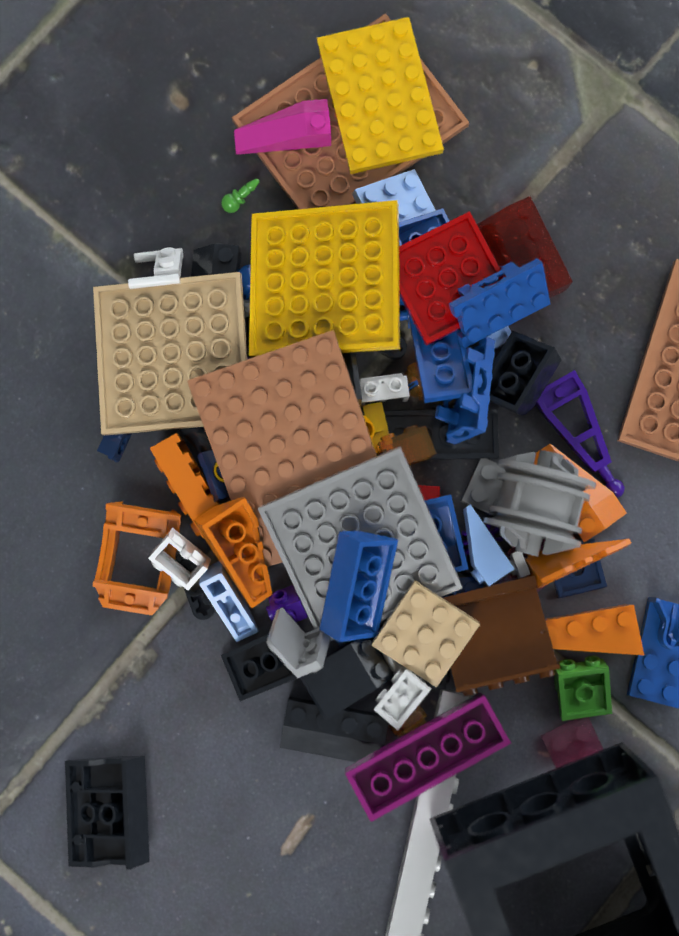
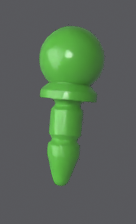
(232, 202)

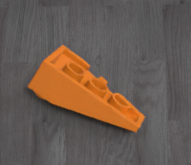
(600, 510)
(235, 540)
(557, 565)

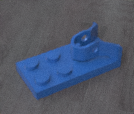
(441, 366)
(657, 671)

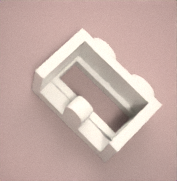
(384, 388)
(178, 573)

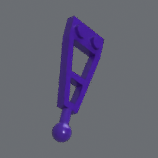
(558, 394)

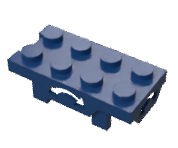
(499, 305)
(470, 413)

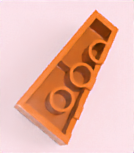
(184, 477)
(597, 630)

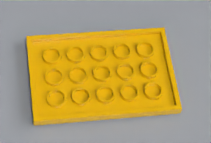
(380, 95)

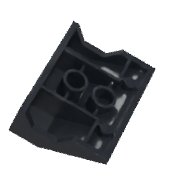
(107, 812)

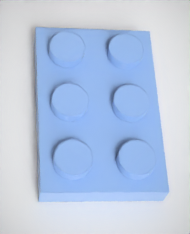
(404, 188)

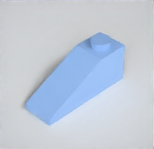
(484, 552)
(228, 602)

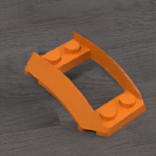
(138, 521)

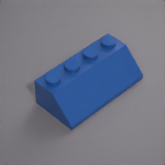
(358, 585)

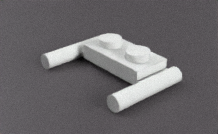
(166, 269)

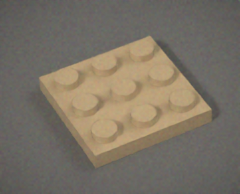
(425, 633)

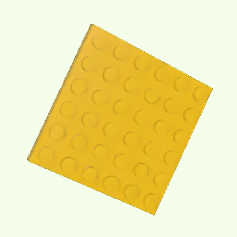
(326, 274)

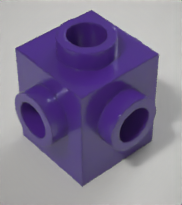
(289, 601)

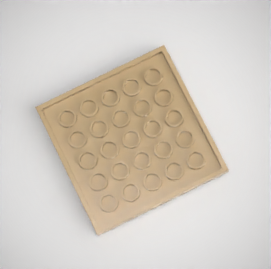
(159, 340)

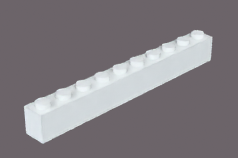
(421, 849)

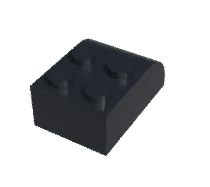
(522, 373)

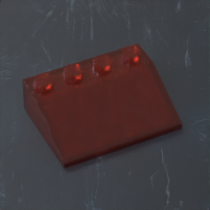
(520, 237)

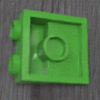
(583, 688)

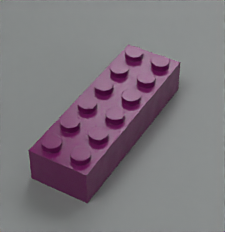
(426, 756)

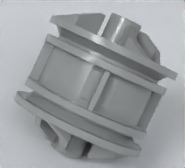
(540, 503)

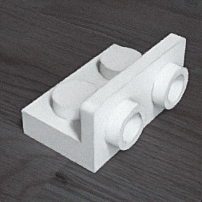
(402, 698)

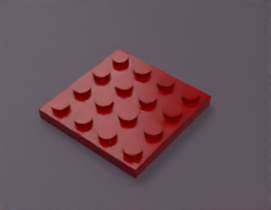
(436, 267)

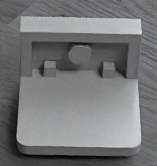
(298, 650)

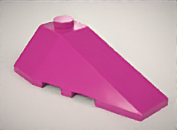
(288, 129)

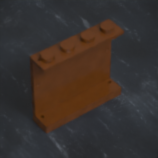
(510, 637)

